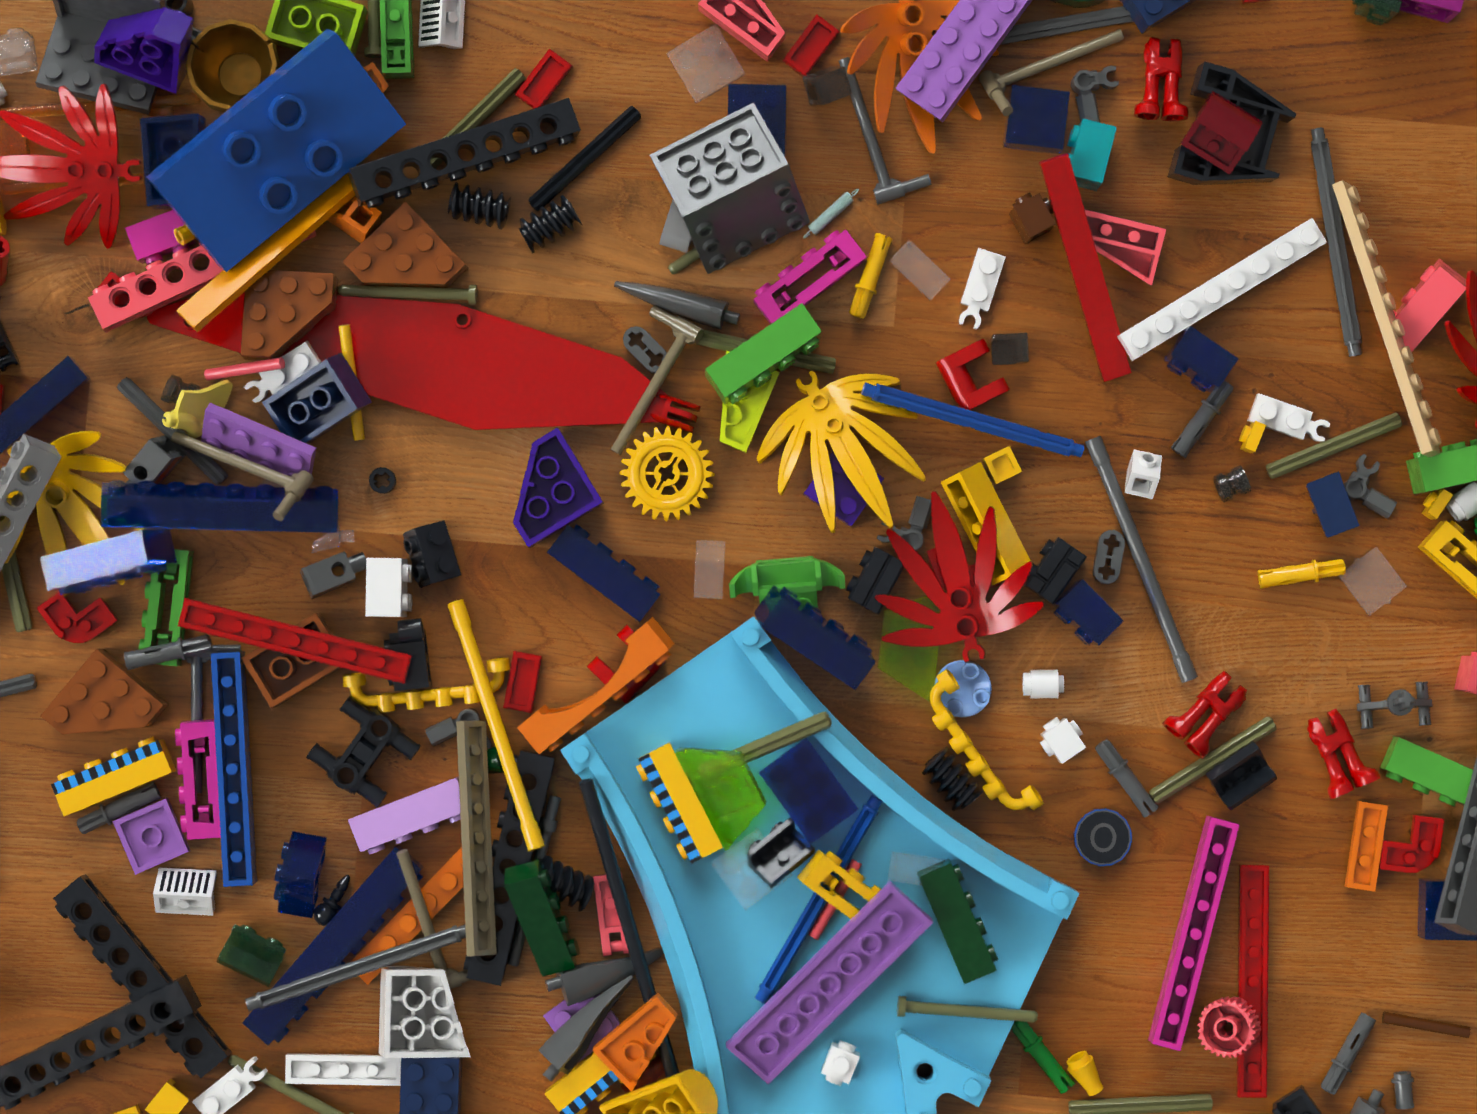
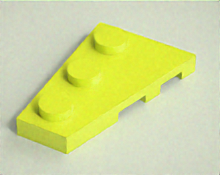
(742, 418)

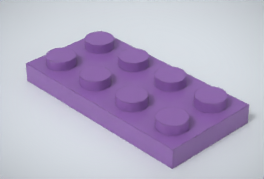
(256, 441)

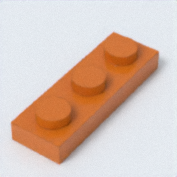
(1366, 846)

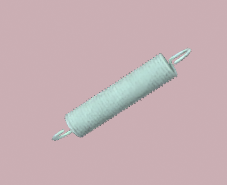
(830, 213)

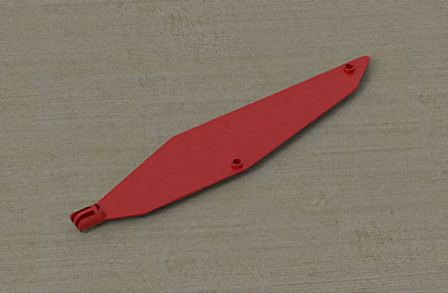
(466, 374)

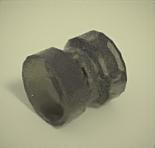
(173, 388)
(1232, 483)

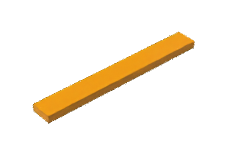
(230, 285)

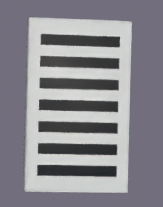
(441, 23)
(185, 891)

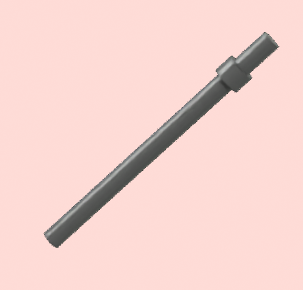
(547, 825)

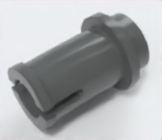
(1403, 1089)

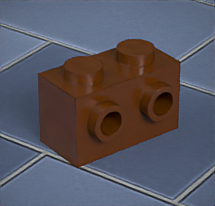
(1032, 216)

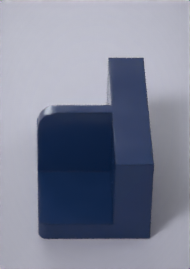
(1332, 504)

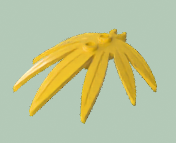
(828, 418)
(70, 505)

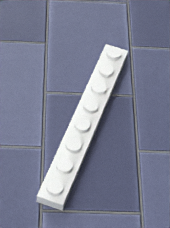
(1221, 289)

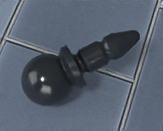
(327, 910)

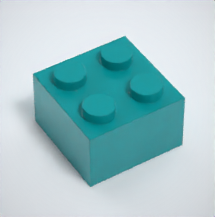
(1090, 152)

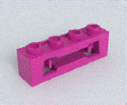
(846, 248)
(202, 827)

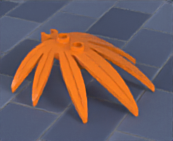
(908, 31)

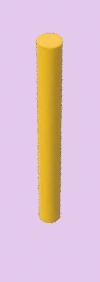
(348, 353)

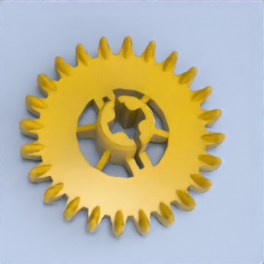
(682, 449)

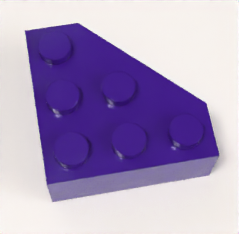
(147, 47)
(552, 490)

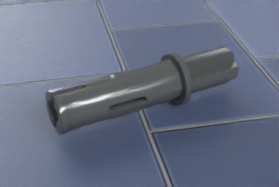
(1202, 419)
(167, 652)
(1125, 776)
(118, 808)
(1347, 1056)

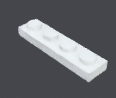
(342, 1069)

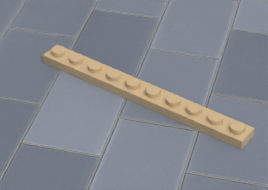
(1390, 328)

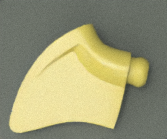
(192, 404)

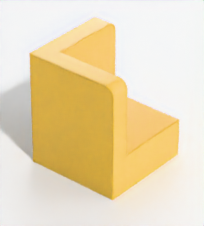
(168, 1100)

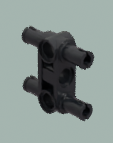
(363, 751)

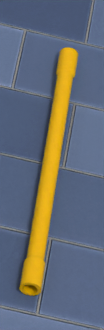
(528, 823)

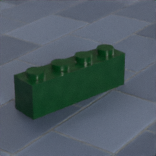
(540, 917)
(956, 920)

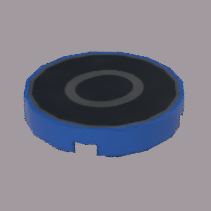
(1102, 837)

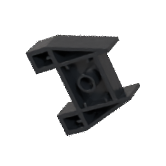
(1194, 169)

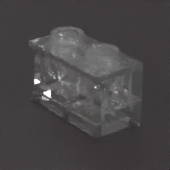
(17, 52)

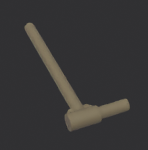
(996, 84)
(685, 333)
(294, 485)
(454, 977)

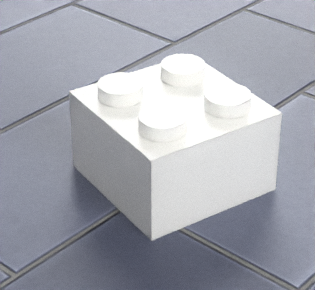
(388, 587)

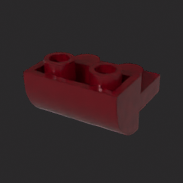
(1221, 132)

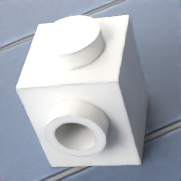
(1143, 474)
(1062, 739)
(840, 1063)

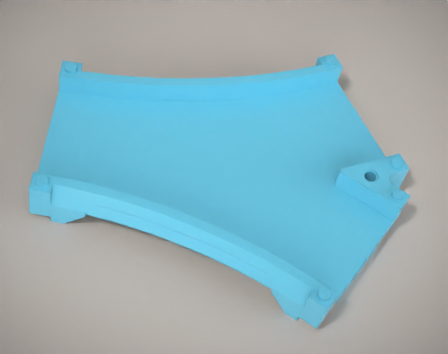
(724, 952)

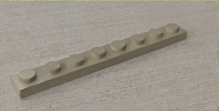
(476, 838)

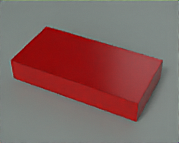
(811, 46)
(543, 80)
(522, 681)

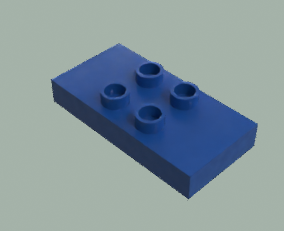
(276, 150)

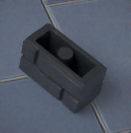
(1054, 570)
(876, 578)

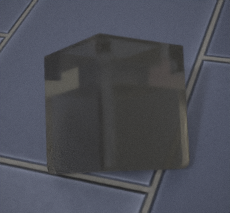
(827, 85)
(1009, 349)

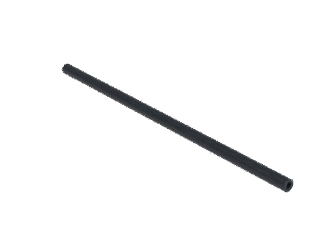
(624, 911)

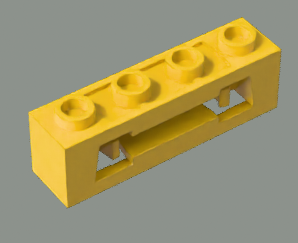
(1439, 539)
(819, 870)

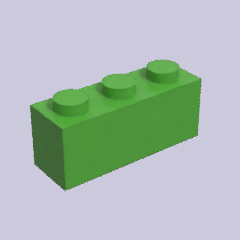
(1427, 771)

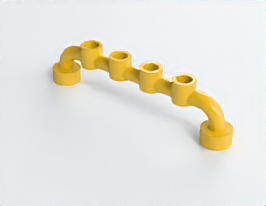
(415, 698)
(977, 763)

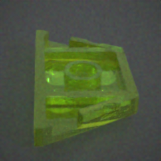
(908, 664)
(724, 789)

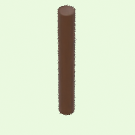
(1426, 1024)

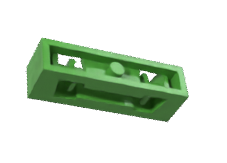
(397, 39)
(156, 594)

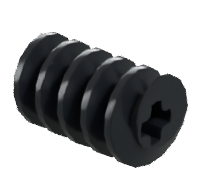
(479, 206)
(548, 223)
(950, 780)
(569, 883)

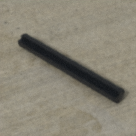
(584, 158)

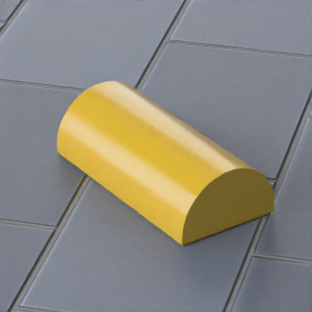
(679, 1094)

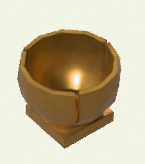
(230, 62)

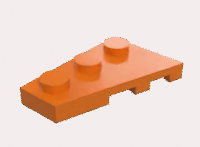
(634, 1041)

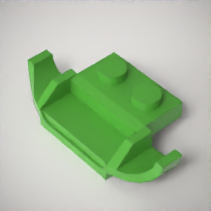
(799, 574)

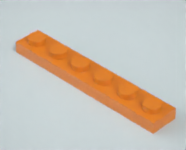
(405, 923)

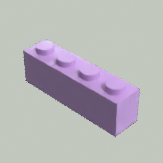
(407, 815)

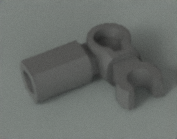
(1083, 83)
(1357, 489)
(918, 519)
(447, 728)

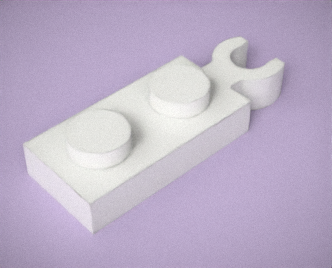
(981, 284)
(296, 364)
(1285, 418)
(229, 1089)

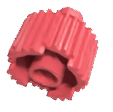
(1243, 1019)

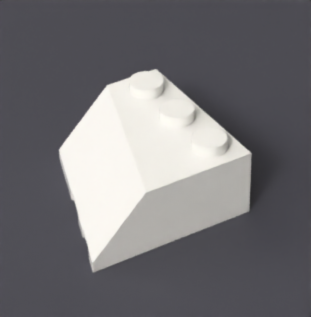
(418, 1015)

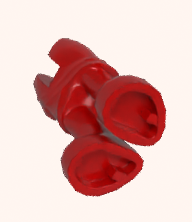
(1156, 68)
(1181, 725)
(1329, 744)

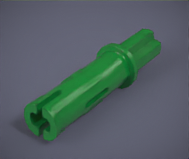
(1041, 1054)

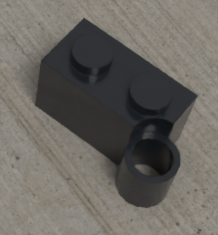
(412, 641)

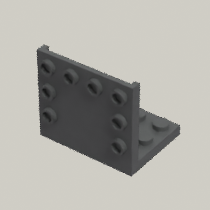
(72, 51)
(731, 187)

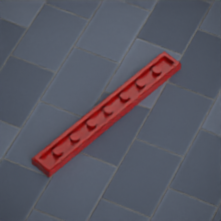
(1085, 266)
(295, 640)
(1253, 974)

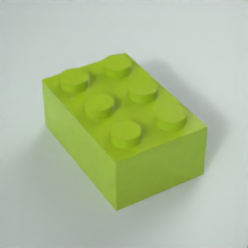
(299, 22)

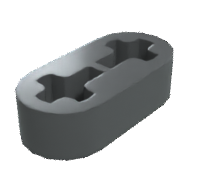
(641, 354)
(1115, 558)

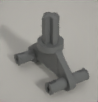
(1398, 703)

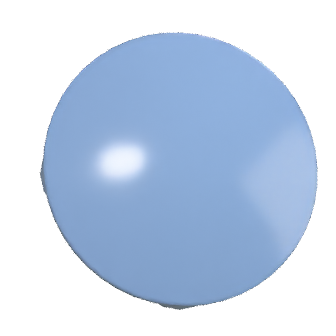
(973, 690)

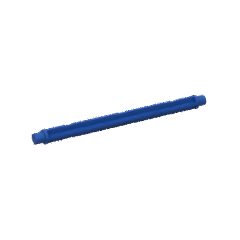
(972, 419)
(816, 903)

